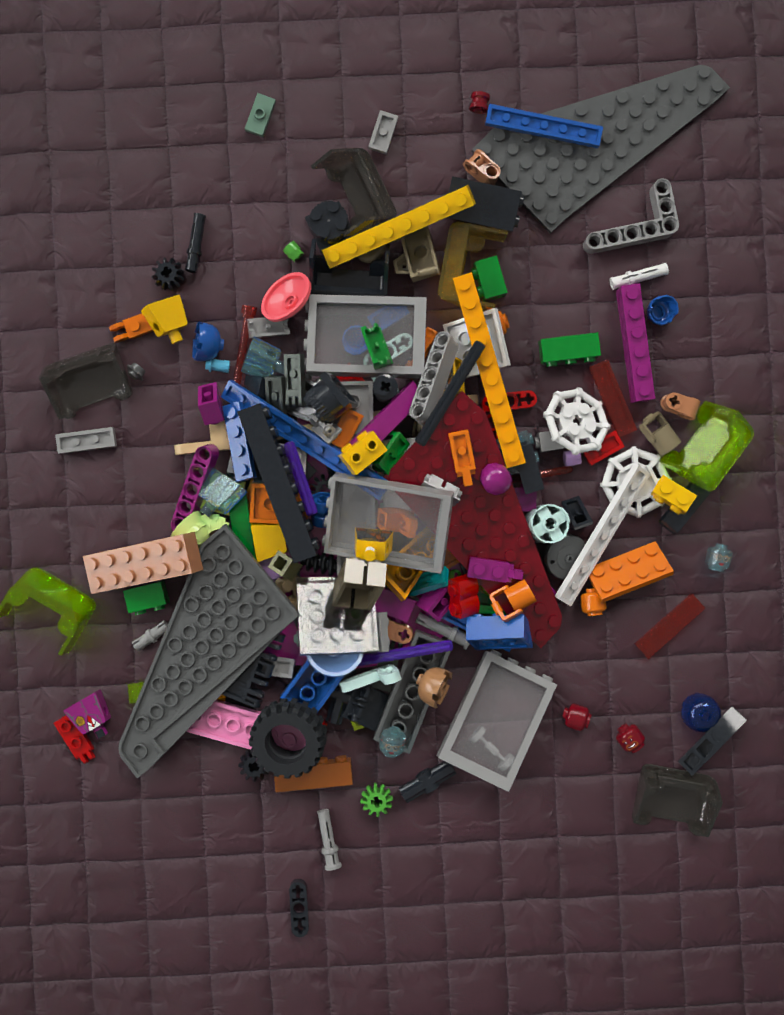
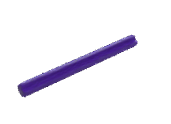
(407, 652)

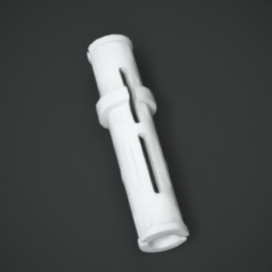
(638, 276)

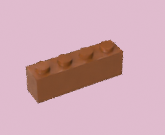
(325, 774)

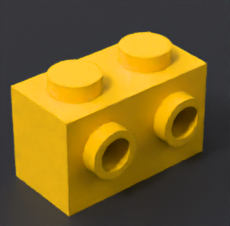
(362, 452)
(673, 495)

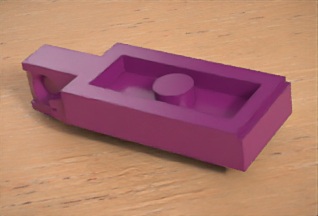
(492, 570)

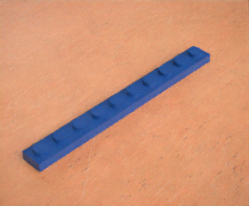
(294, 431)

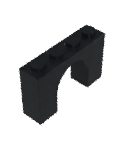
(529, 471)

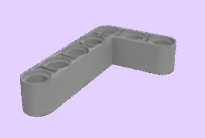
(638, 229)

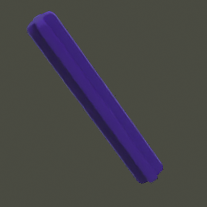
(300, 478)

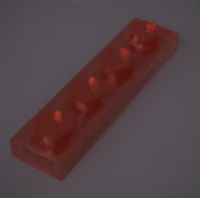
(612, 398)
(669, 625)

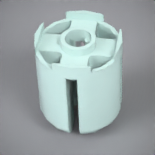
(553, 530)

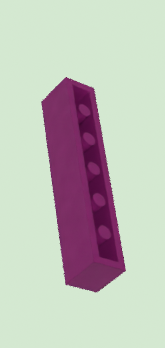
(635, 343)

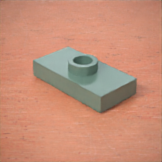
(260, 115)

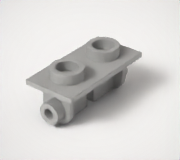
(327, 432)
(435, 482)

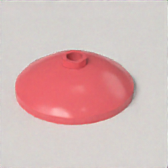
(286, 297)

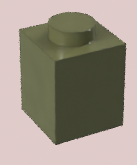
(284, 566)

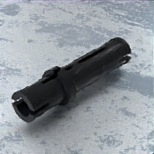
(194, 251)

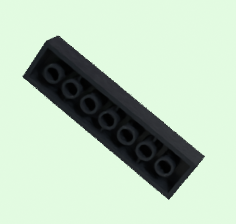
(278, 482)

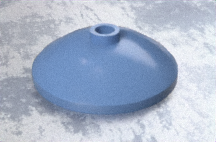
(335, 665)

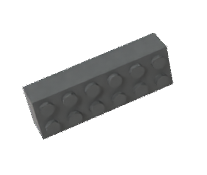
(404, 705)

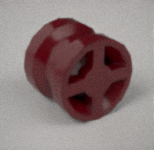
(479, 102)

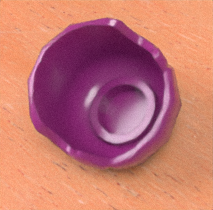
(495, 478)

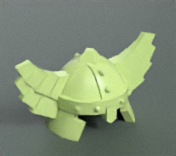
(201, 525)

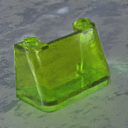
(712, 447)

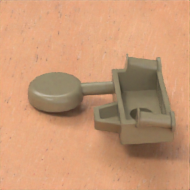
(418, 255)

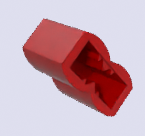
(463, 596)

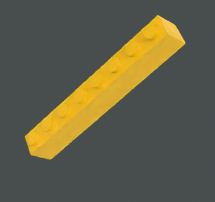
(399, 226)

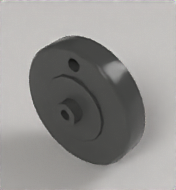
(562, 555)

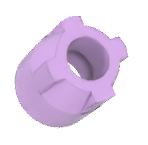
(570, 459)

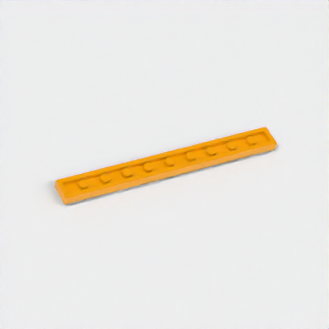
(489, 371)

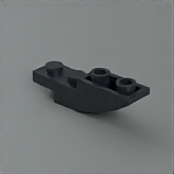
(712, 741)

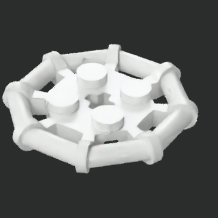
(584, 414)
(648, 486)

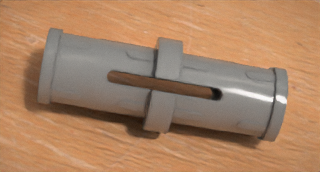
(150, 636)

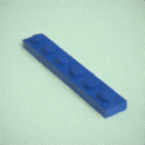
(544, 126)

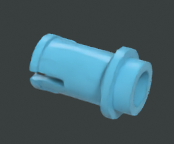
(218, 365)

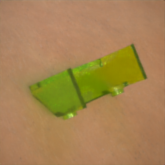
(57, 595)

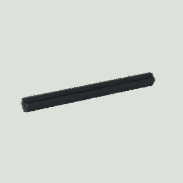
(450, 393)

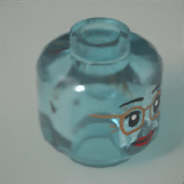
(718, 557)
(392, 741)

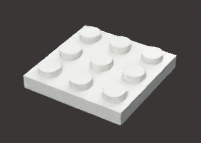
(459, 332)

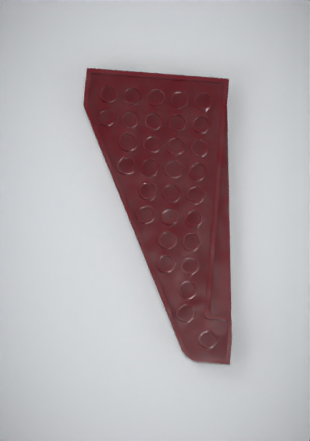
(483, 522)

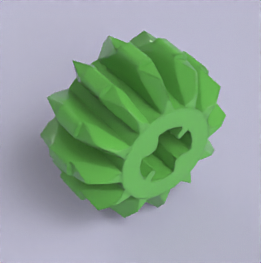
(383, 796)

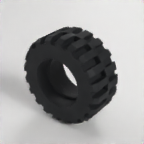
(281, 760)

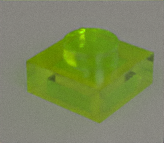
(134, 691)

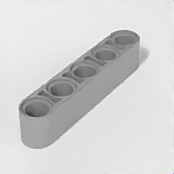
(434, 377)

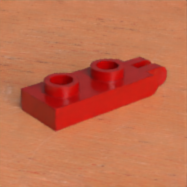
(75, 740)

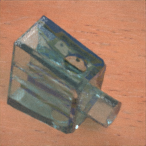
(262, 359)
(220, 493)

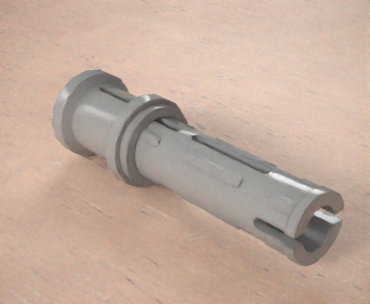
(452, 634)
(330, 848)

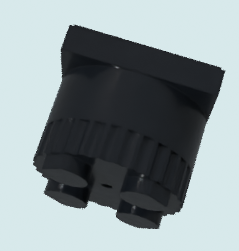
(328, 223)
(329, 398)

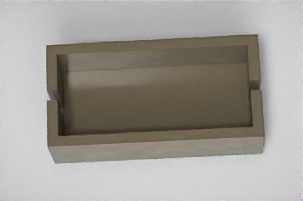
(364, 577)

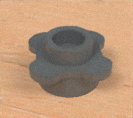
(135, 371)

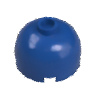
(207, 342)

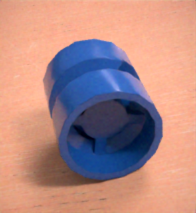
(320, 500)

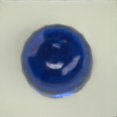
(700, 712)

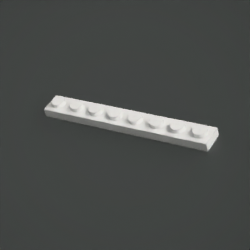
(602, 534)

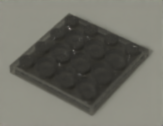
(330, 628)

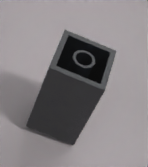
(493, 207)

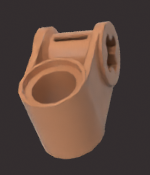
(482, 167)
(683, 406)
(394, 629)

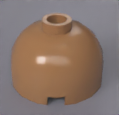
(433, 685)

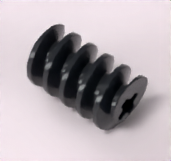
(386, 381)
(321, 562)

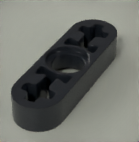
(303, 900)

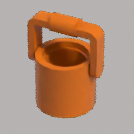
(519, 596)

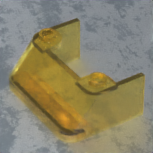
(460, 239)

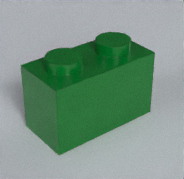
(489, 279)
(146, 597)

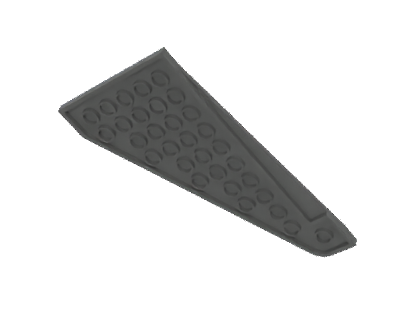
(635, 121)
(212, 637)

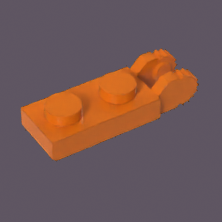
(134, 326)

